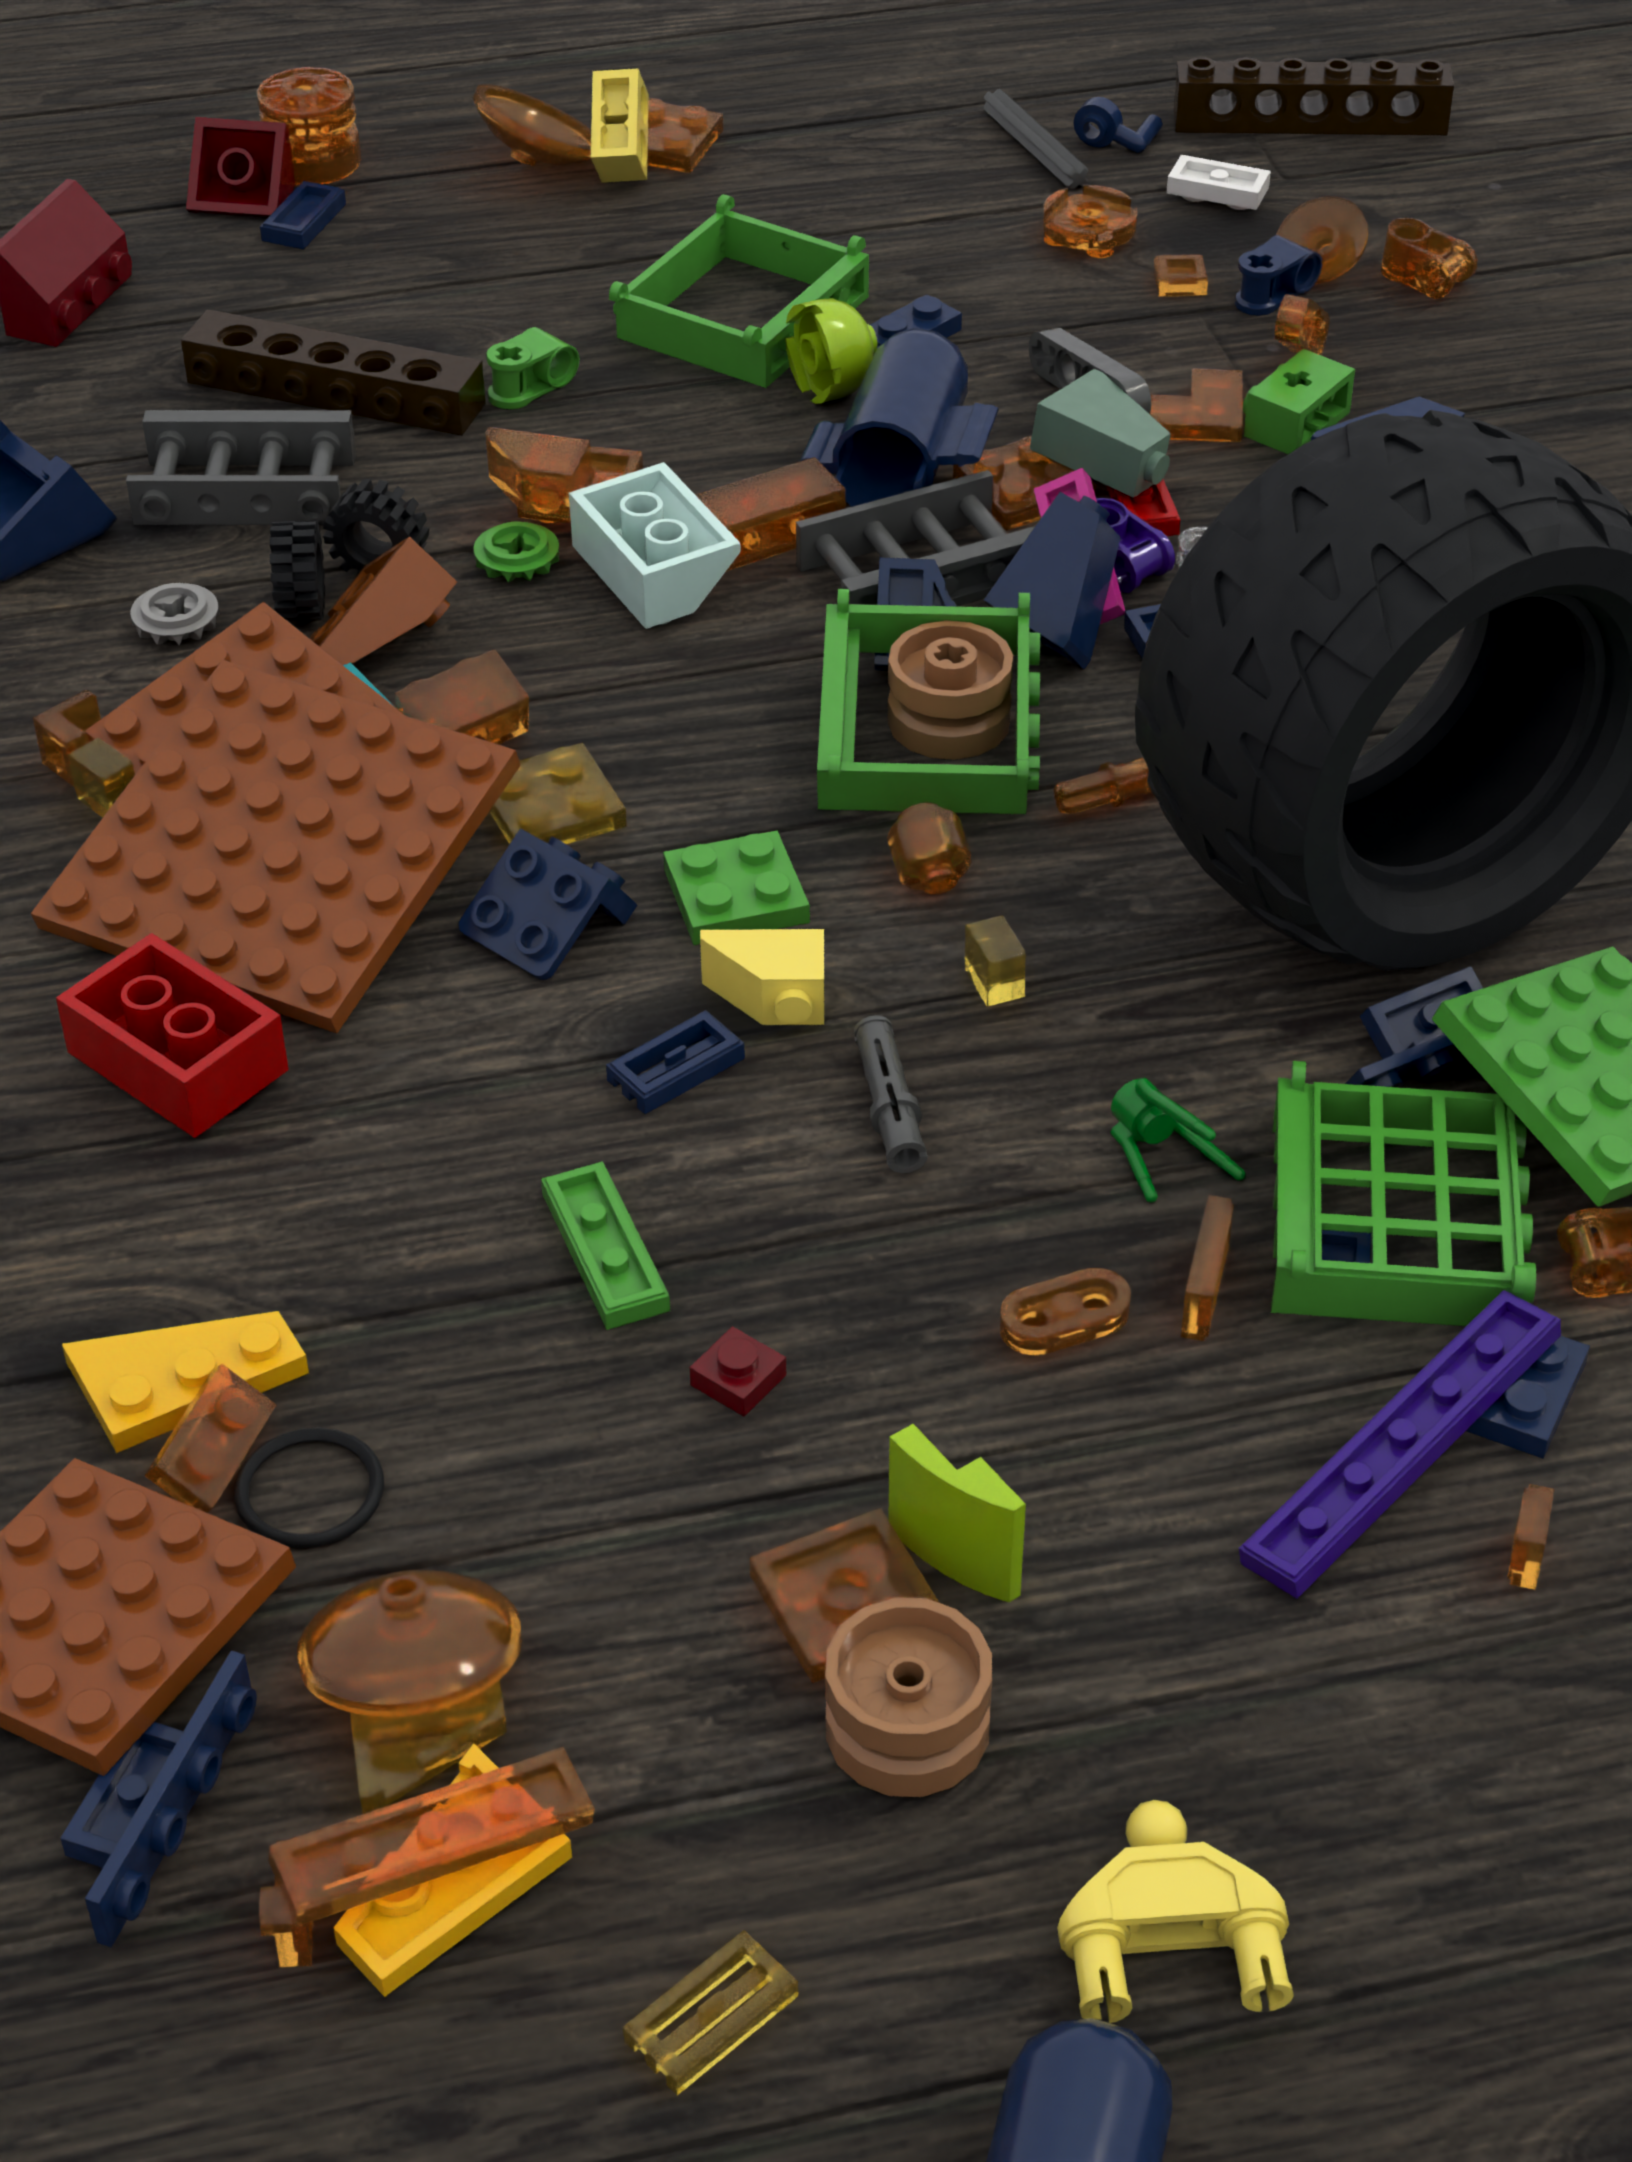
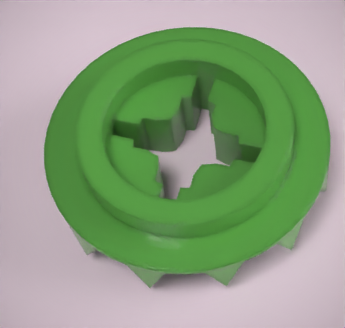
(497, 548)

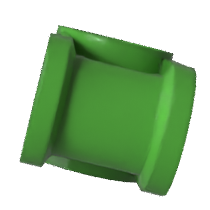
(529, 368)

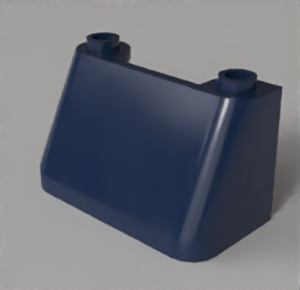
(42, 507)

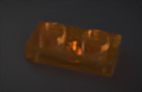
(211, 1440)

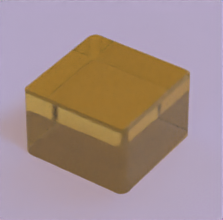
(99, 775)
(995, 960)

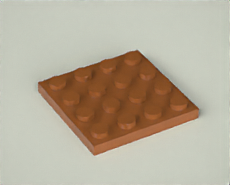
(117, 1608)

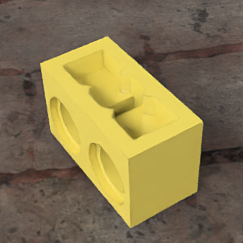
(619, 125)

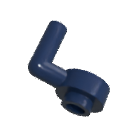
(1110, 122)

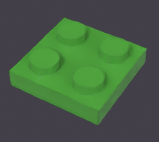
(736, 885)

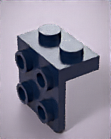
(541, 903)

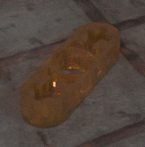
(1301, 325)

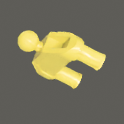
(1170, 1899)

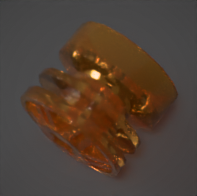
(319, 119)

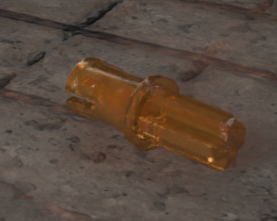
(1108, 785)

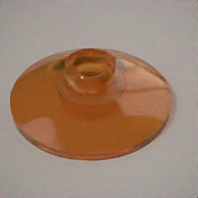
(1332, 223)

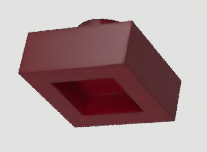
(738, 1371)

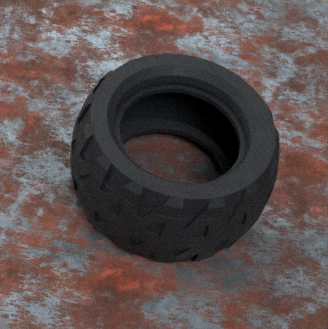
(1310, 620)

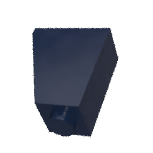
(1067, 573)

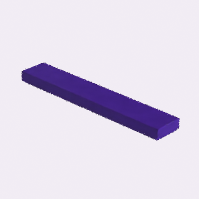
(1399, 1444)

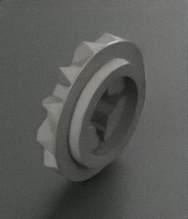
(160, 611)

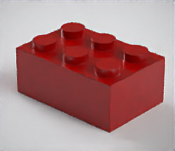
(173, 1034)

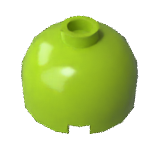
(829, 348)

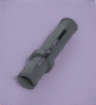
(901, 1138)

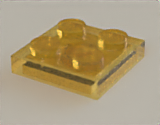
(559, 797)

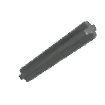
(1035, 139)

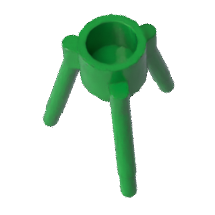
(1151, 1118)

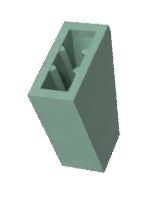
(1103, 432)

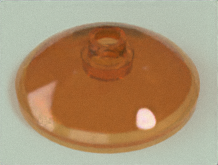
(532, 127)
(409, 1643)

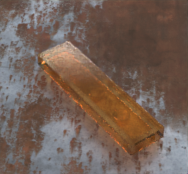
(429, 1836)

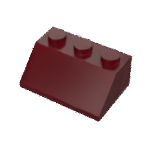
(60, 265)

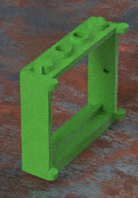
(751, 354)
(898, 786)

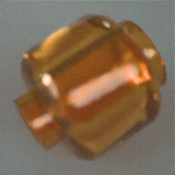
(929, 846)

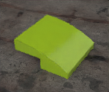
(954, 1518)

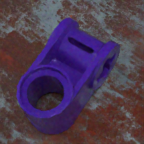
(1141, 547)

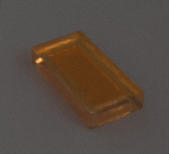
(1207, 1268)

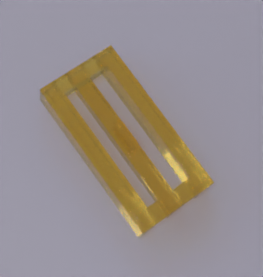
(684, 2070)

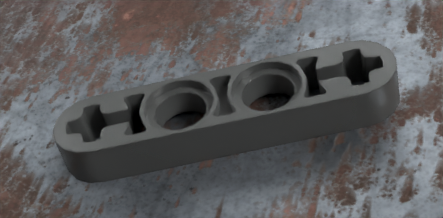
(1064, 358)

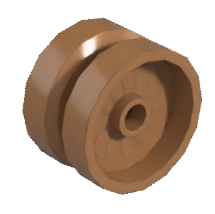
(950, 689)
(908, 1696)

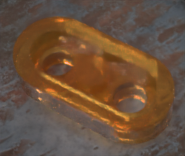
(1059, 1314)

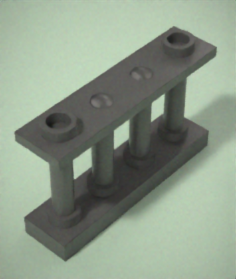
(241, 438)
(910, 516)

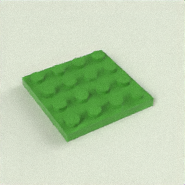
(1560, 1060)

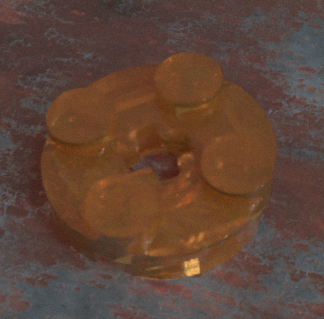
(1089, 220)

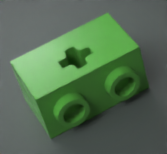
(1298, 401)

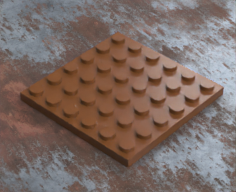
(280, 840)

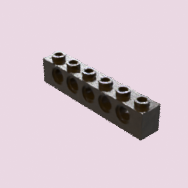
(1330, 112)
(334, 371)

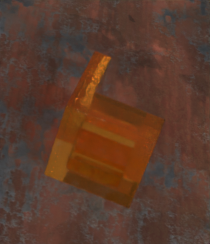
(63, 731)

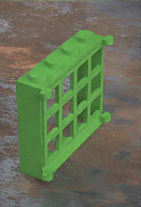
(1399, 1117)

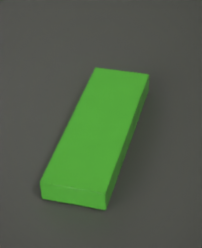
(605, 1245)

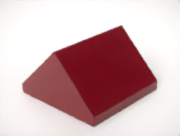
(239, 167)

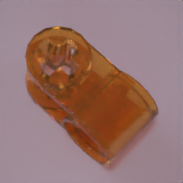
(1419, 257)
(1604, 1252)

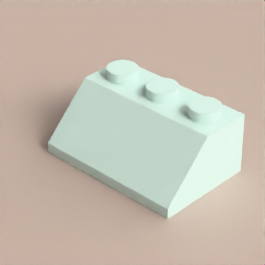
(651, 542)

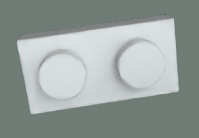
(1218, 182)

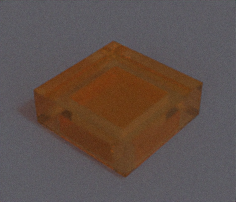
(1180, 275)
(1530, 1536)

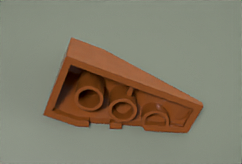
(385, 603)

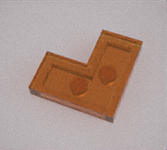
(1210, 412)

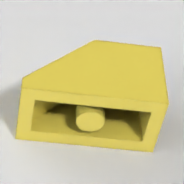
(767, 973)

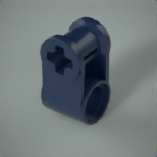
(1274, 271)

